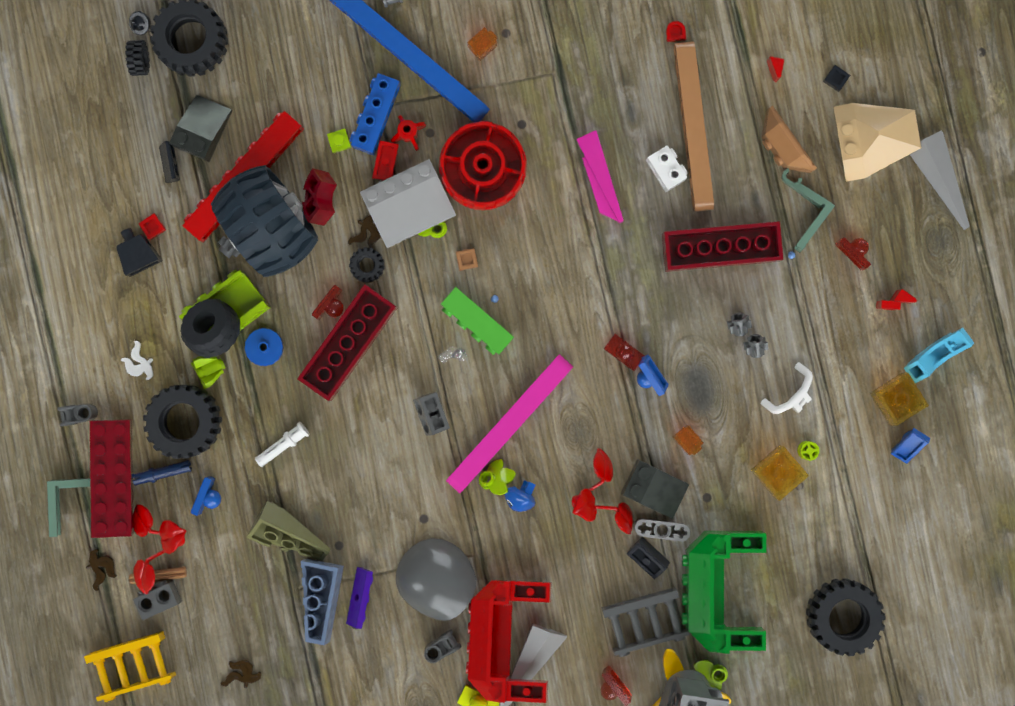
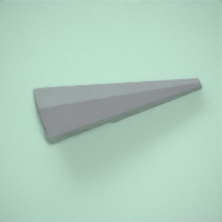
(937, 167)
(536, 651)

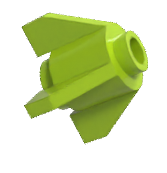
(208, 369)

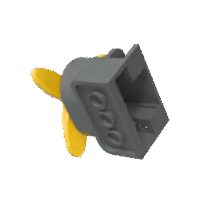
(687, 686)

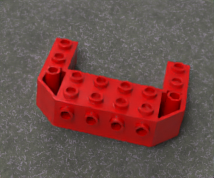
(491, 641)

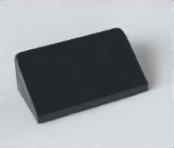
(169, 162)
(648, 558)

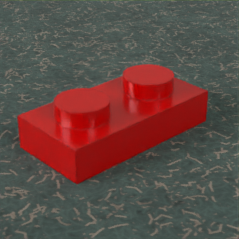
(385, 160)

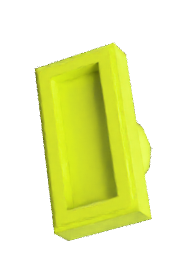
(472, 697)

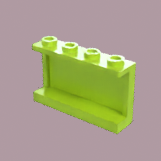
(238, 294)

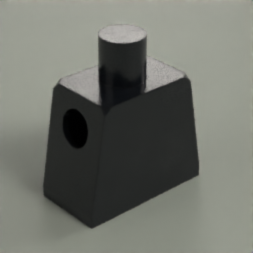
(136, 253)

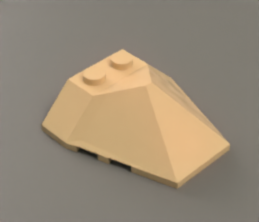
(874, 137)

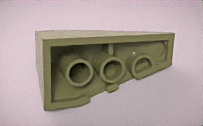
(281, 529)

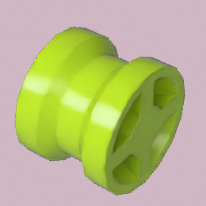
(812, 450)

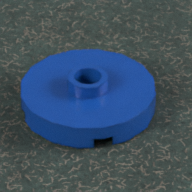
(271, 354)

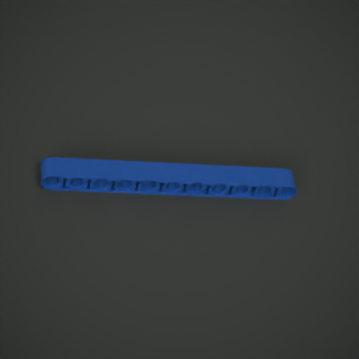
(413, 58)

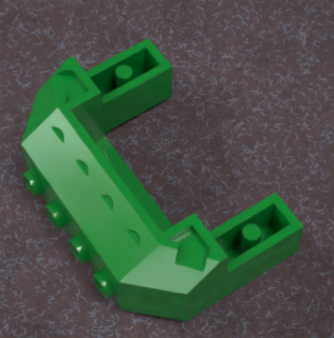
(705, 590)

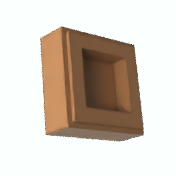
(466, 259)

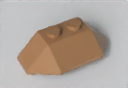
(784, 145)

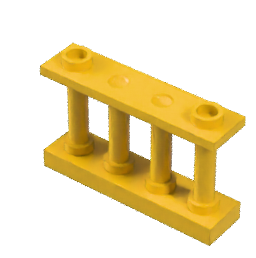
(116, 652)

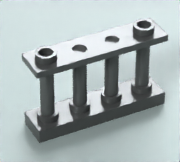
(649, 602)

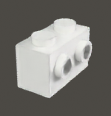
(666, 168)

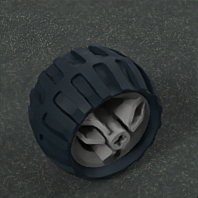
(264, 221)

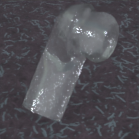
(453, 352)

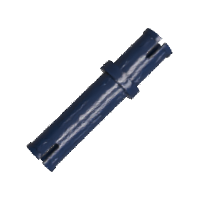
(153, 475)

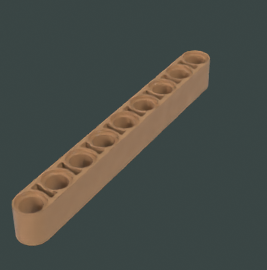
(693, 126)

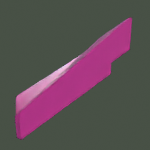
(599, 176)

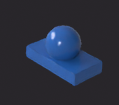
(651, 376)
(910, 445)
(206, 497)

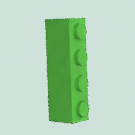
(476, 320)

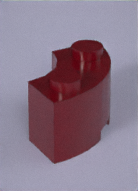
(318, 197)

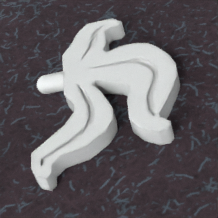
(137, 370)

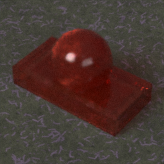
(855, 251)
(330, 304)
(624, 352)
(614, 687)

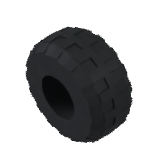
(219, 337)

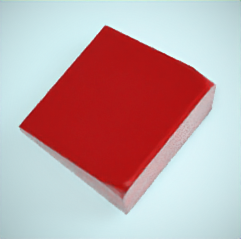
(775, 66)
(903, 297)

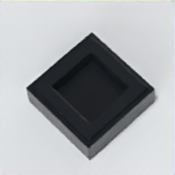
(836, 78)

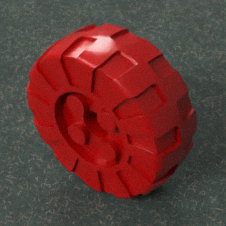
(482, 187)

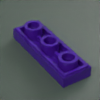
(359, 597)

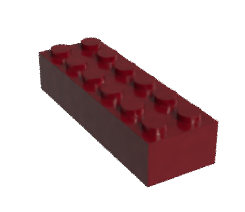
(722, 246)
(347, 343)
(111, 478)

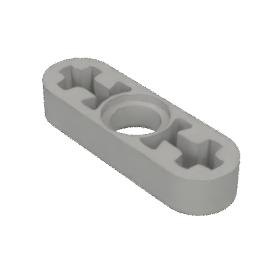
(675, 537)

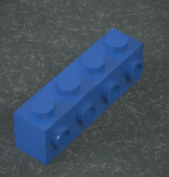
(375, 114)

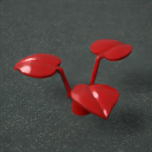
(585, 505)
(171, 538)

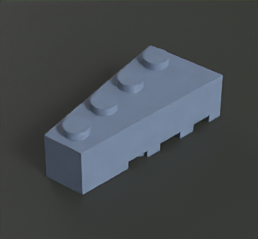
(321, 591)

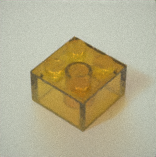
(899, 399)
(779, 472)

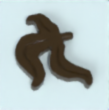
(367, 224)
(95, 563)
(247, 677)

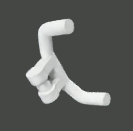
(799, 399)

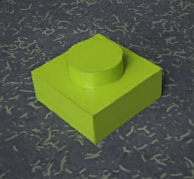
(339, 140)

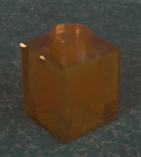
(482, 43)
(688, 440)

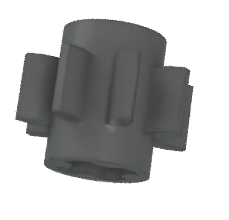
(227, 248)
(739, 324)
(755, 346)

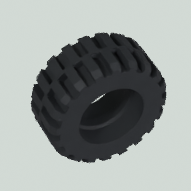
(171, 20)
(157, 421)
(863, 634)

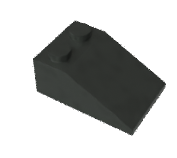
(201, 128)
(655, 488)

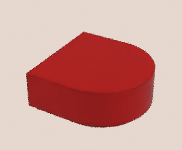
(675, 32)

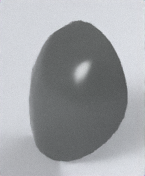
(436, 579)

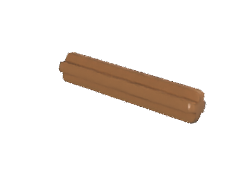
(165, 574)

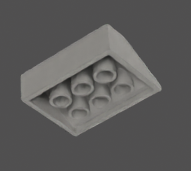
(408, 203)

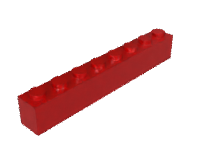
(260, 153)

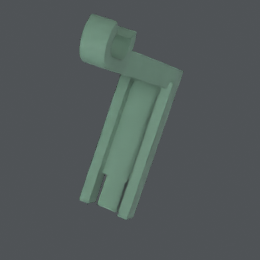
(816, 200)
(54, 501)

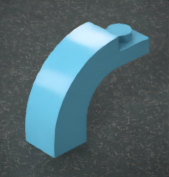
(937, 353)

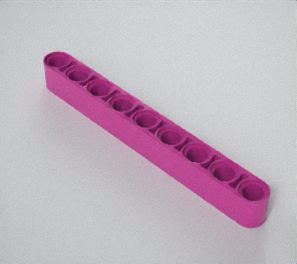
(509, 423)

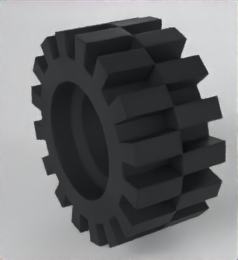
(137, 57)
(355, 265)

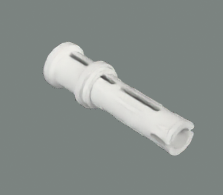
(289, 439)

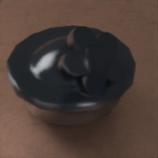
(139, 23)

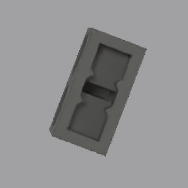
(431, 414)
(159, 603)

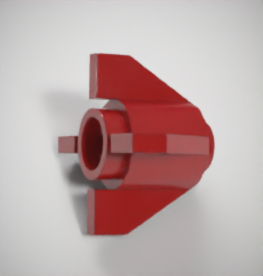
(410, 136)

